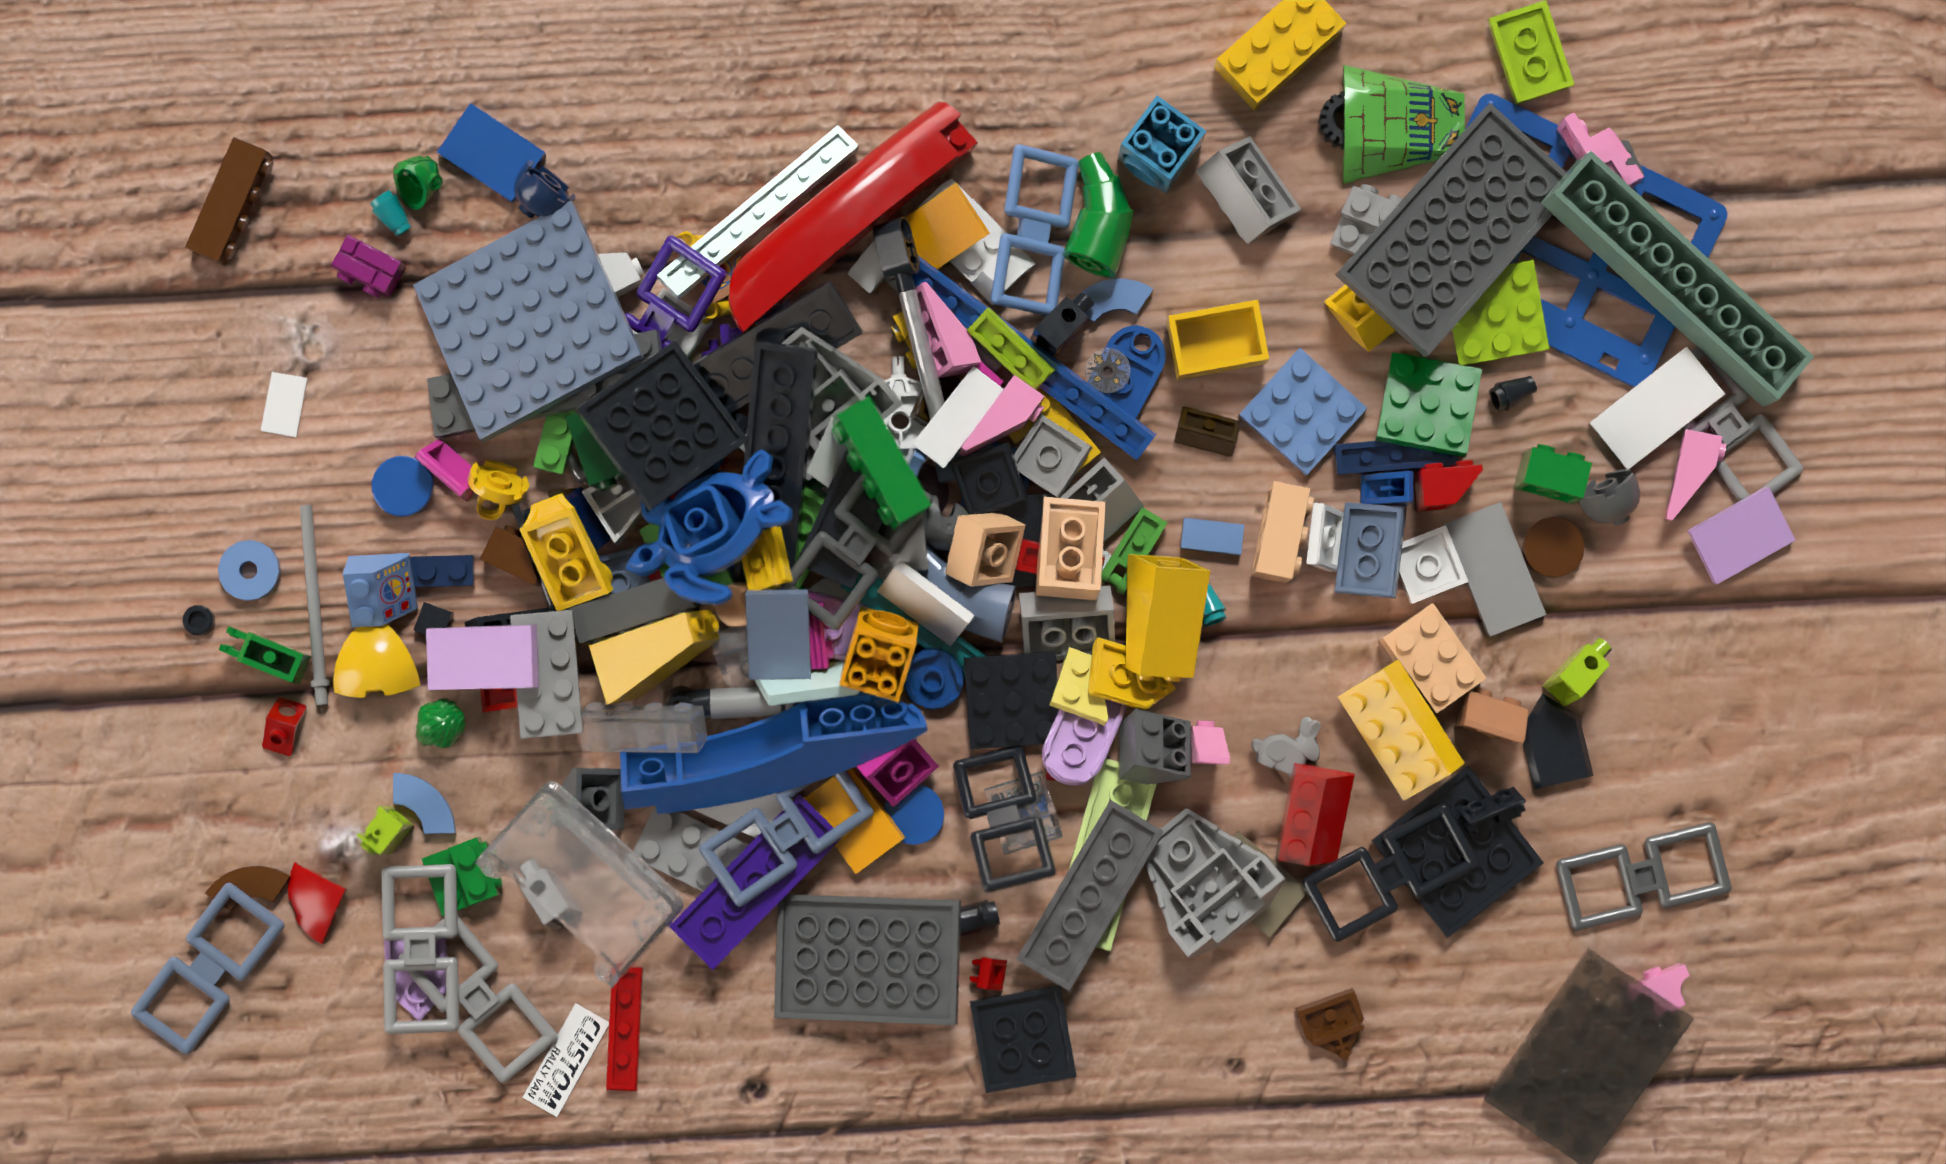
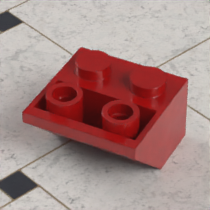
(1442, 487)

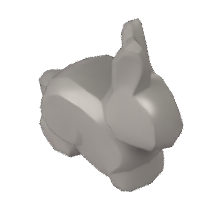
(1283, 751)

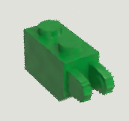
(268, 656)

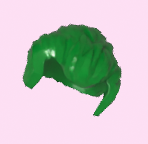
(440, 723)

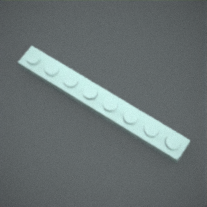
(761, 210)

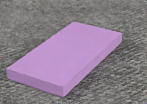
(482, 657)

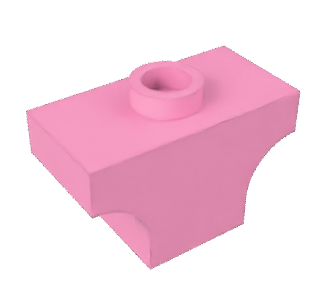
(1667, 982)

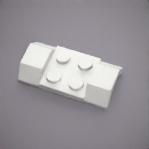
(979, 261)

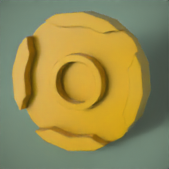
(498, 484)

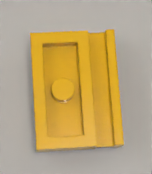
(767, 562)

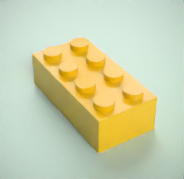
(1278, 48)
(1401, 730)

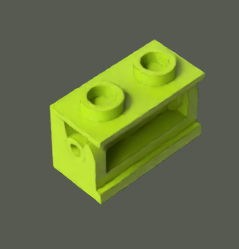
(385, 831)

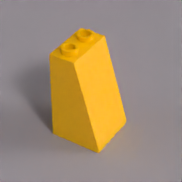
(1164, 616)
(648, 655)

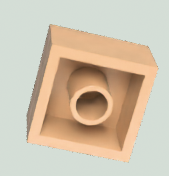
(985, 549)

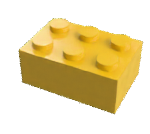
(1217, 339)

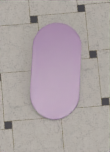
(1079, 746)

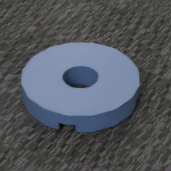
(231, 570)

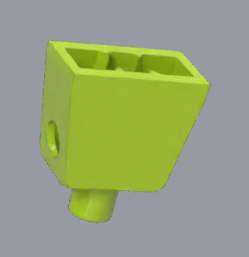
(1579, 672)

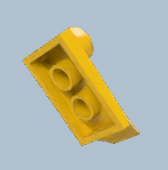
(564, 554)

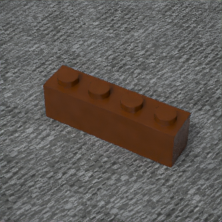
(230, 201)

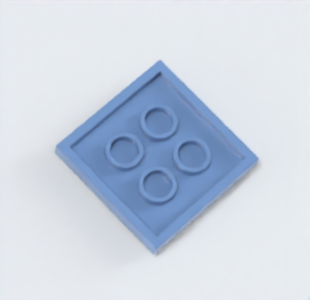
(1302, 411)

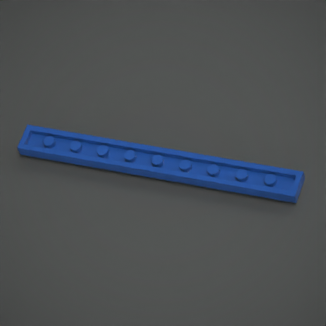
(1062, 383)

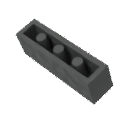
(626, 610)

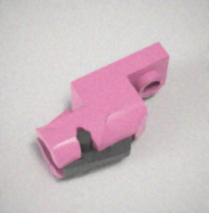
(1606, 145)

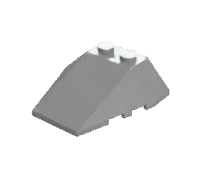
(839, 385)
(1208, 882)

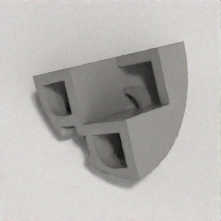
(912, 551)

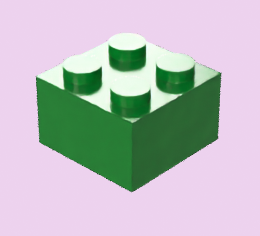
(1553, 474)

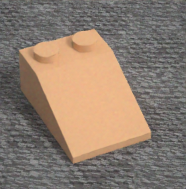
(1070, 549)

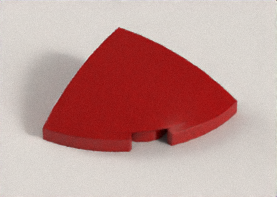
(314, 901)

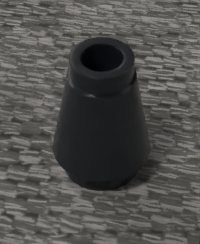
(1511, 392)

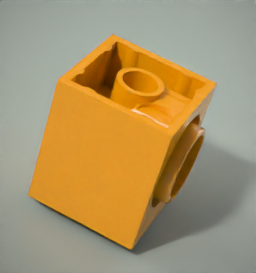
(879, 653)

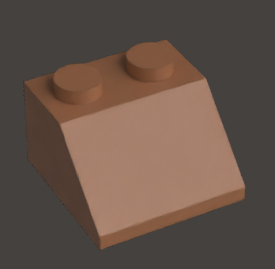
(1492, 717)

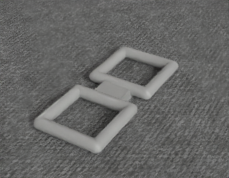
(1729, 423)
(420, 949)
(483, 1002)

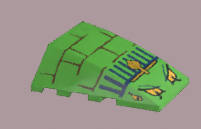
(1395, 123)

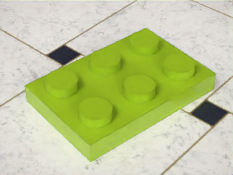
(1531, 52)

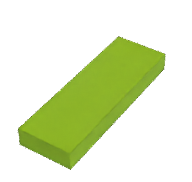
(1010, 349)

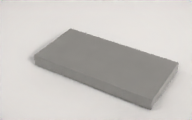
(1495, 569)

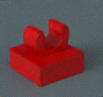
(990, 974)

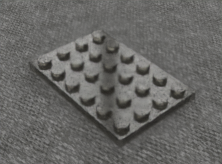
(1588, 1058)

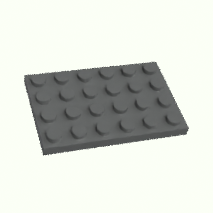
(868, 959)

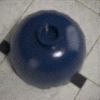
(540, 191)

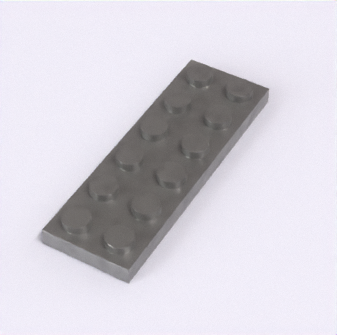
(1089, 895)

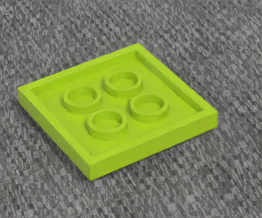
(1504, 319)

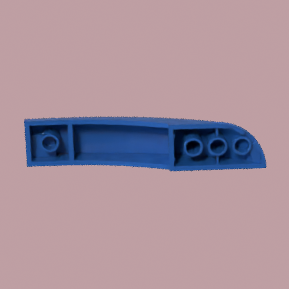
(770, 754)

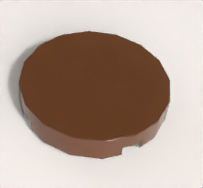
(1553, 547)

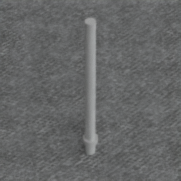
(320, 682)

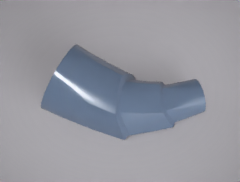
(989, 604)

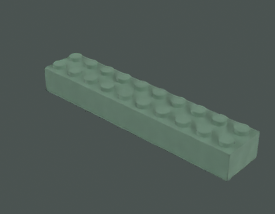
(1677, 279)

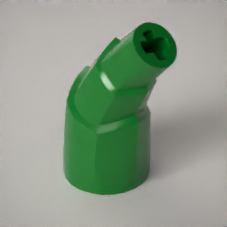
(1103, 223)

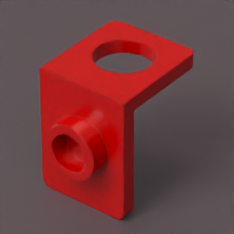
(281, 729)

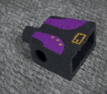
(1054, 332)

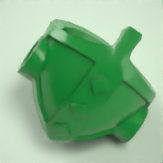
(418, 182)

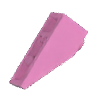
(949, 339)
(1007, 414)
(1695, 462)
(1208, 744)

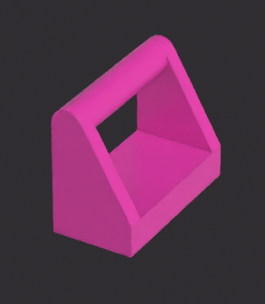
(447, 467)

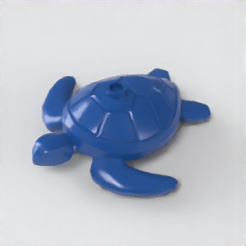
(710, 529)

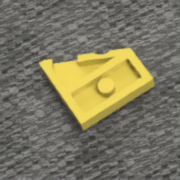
(1072, 689)

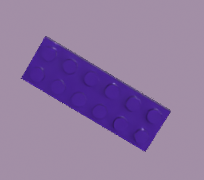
(713, 921)

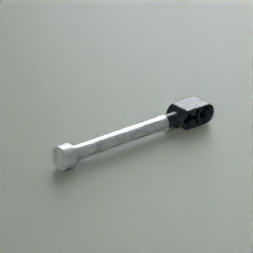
(899, 263)

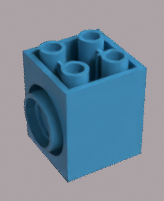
(1161, 145)

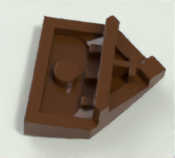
(1332, 1022)

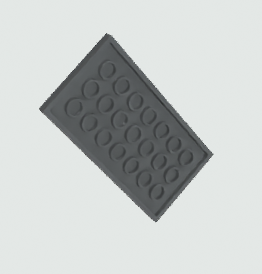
(1454, 231)

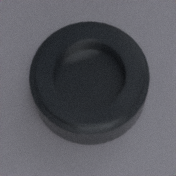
(198, 620)

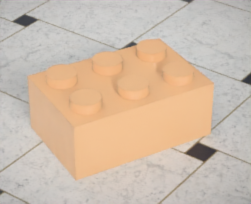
(1282, 532)
(1433, 658)

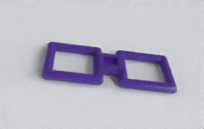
(660, 314)

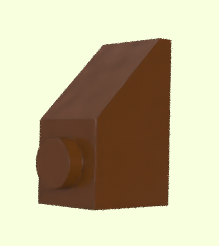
(510, 554)

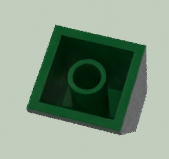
(596, 464)

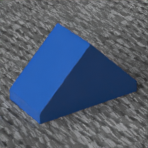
(1387, 488)

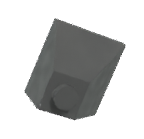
(599, 793)

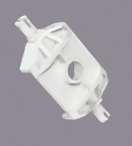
(908, 392)

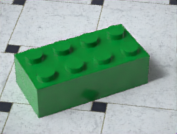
(880, 463)

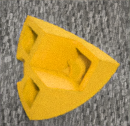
(374, 661)

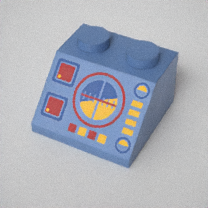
(379, 588)

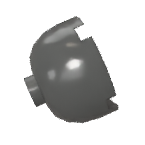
(1612, 498)

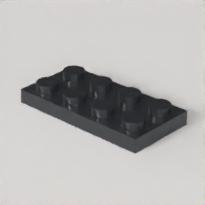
(865, 509)

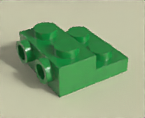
(471, 882)

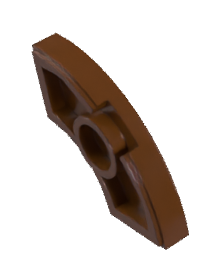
(254, 881)

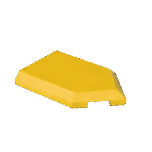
(1115, 683)

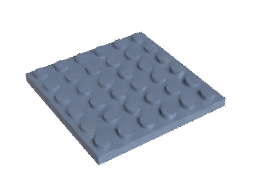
(528, 321)

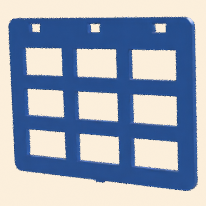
(1566, 328)

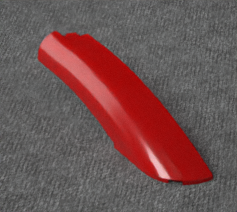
(846, 212)

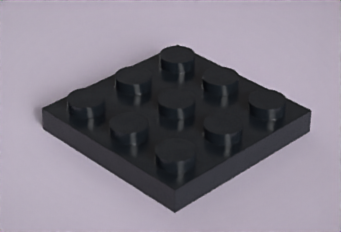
(1010, 698)
(1023, 1038)

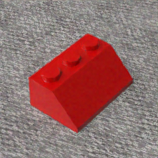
(1314, 815)

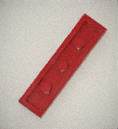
(625, 1032)

